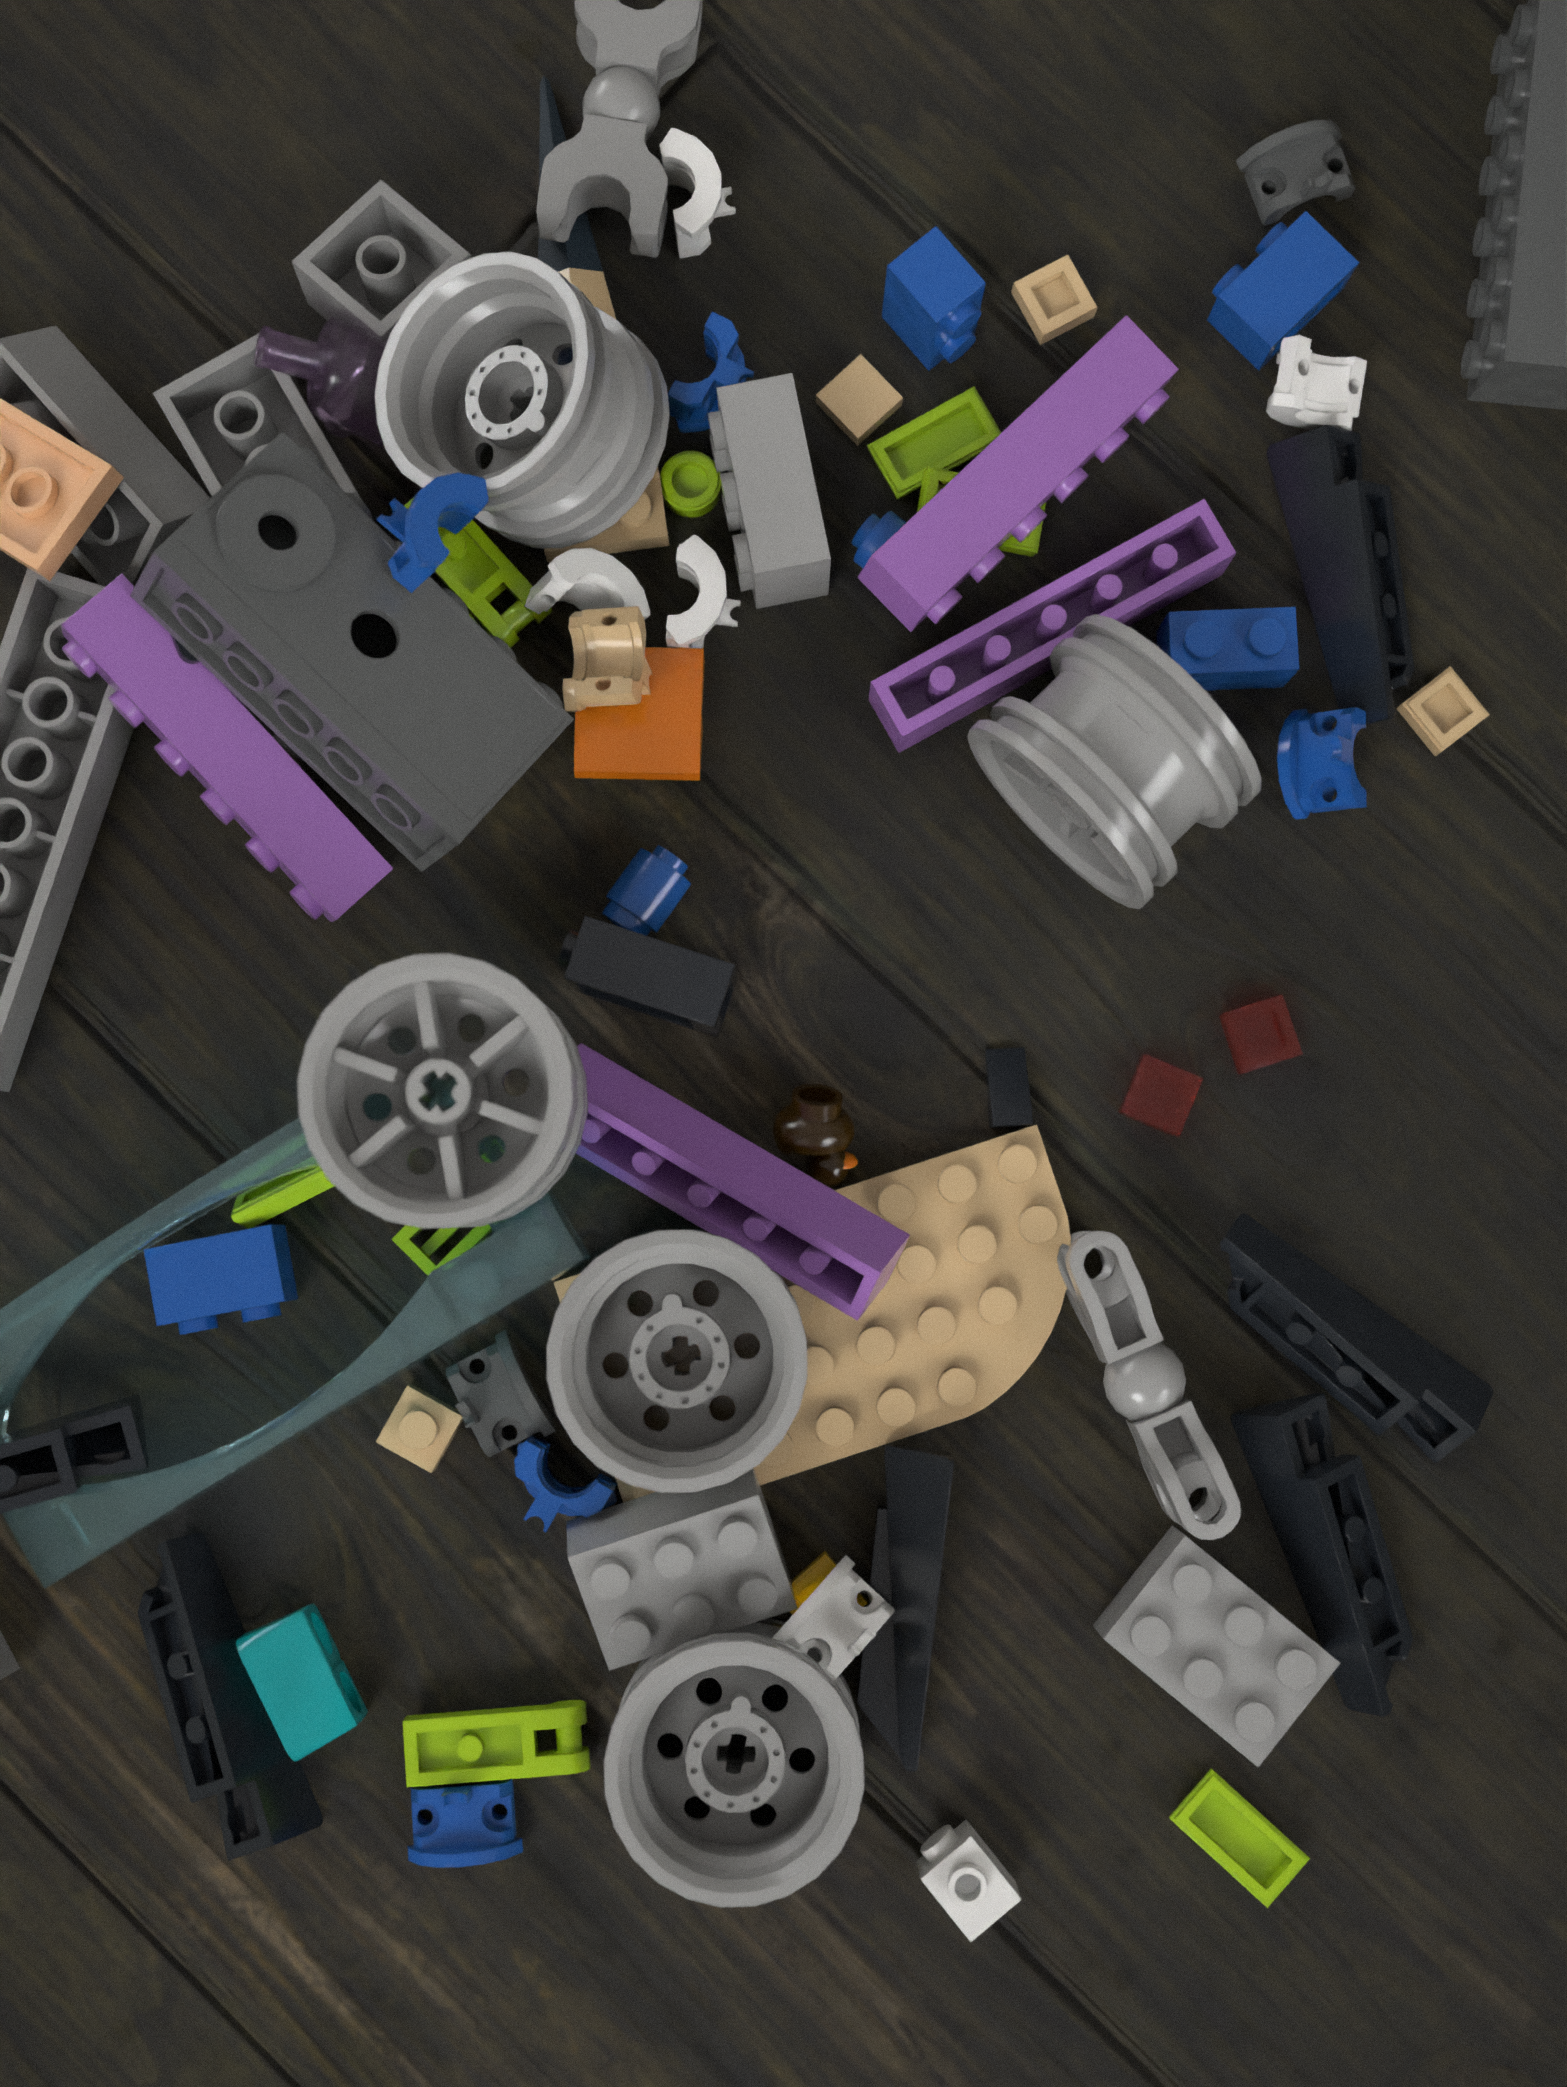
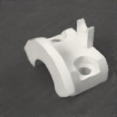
(694, 168)
(1315, 387)
(704, 570)
(589, 582)
(835, 1621)

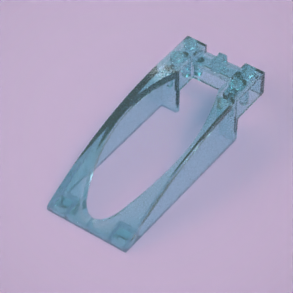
(447, 1307)

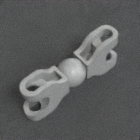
(621, 108)
(1148, 1386)

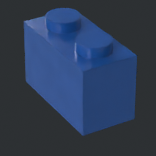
(1281, 289)
(933, 299)
(1233, 646)
(220, 1276)

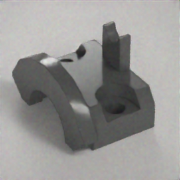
(1296, 168)
(498, 1397)

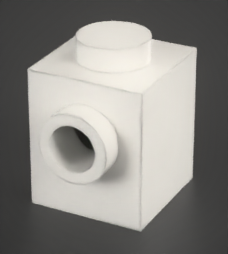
(966, 1878)

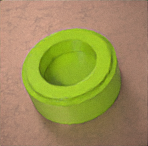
(690, 484)

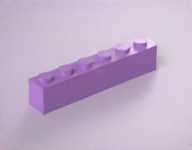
(1017, 474)
(1019, 639)
(226, 750)
(736, 1188)

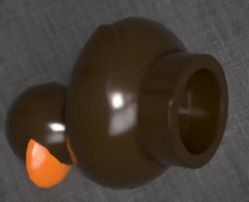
(817, 1128)

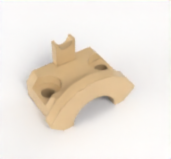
(607, 659)

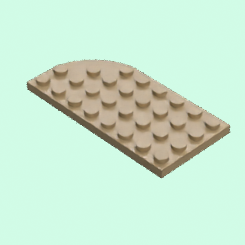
(943, 1332)

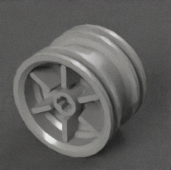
(534, 383)
(1116, 759)
(353, 1059)
(608, 1413)
(726, 1854)

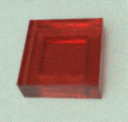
(1260, 1034)
(1160, 1095)

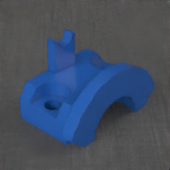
(693, 401)
(445, 503)
(1320, 761)
(553, 1496)
(463, 1825)

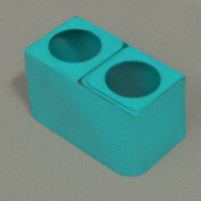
(301, 1681)

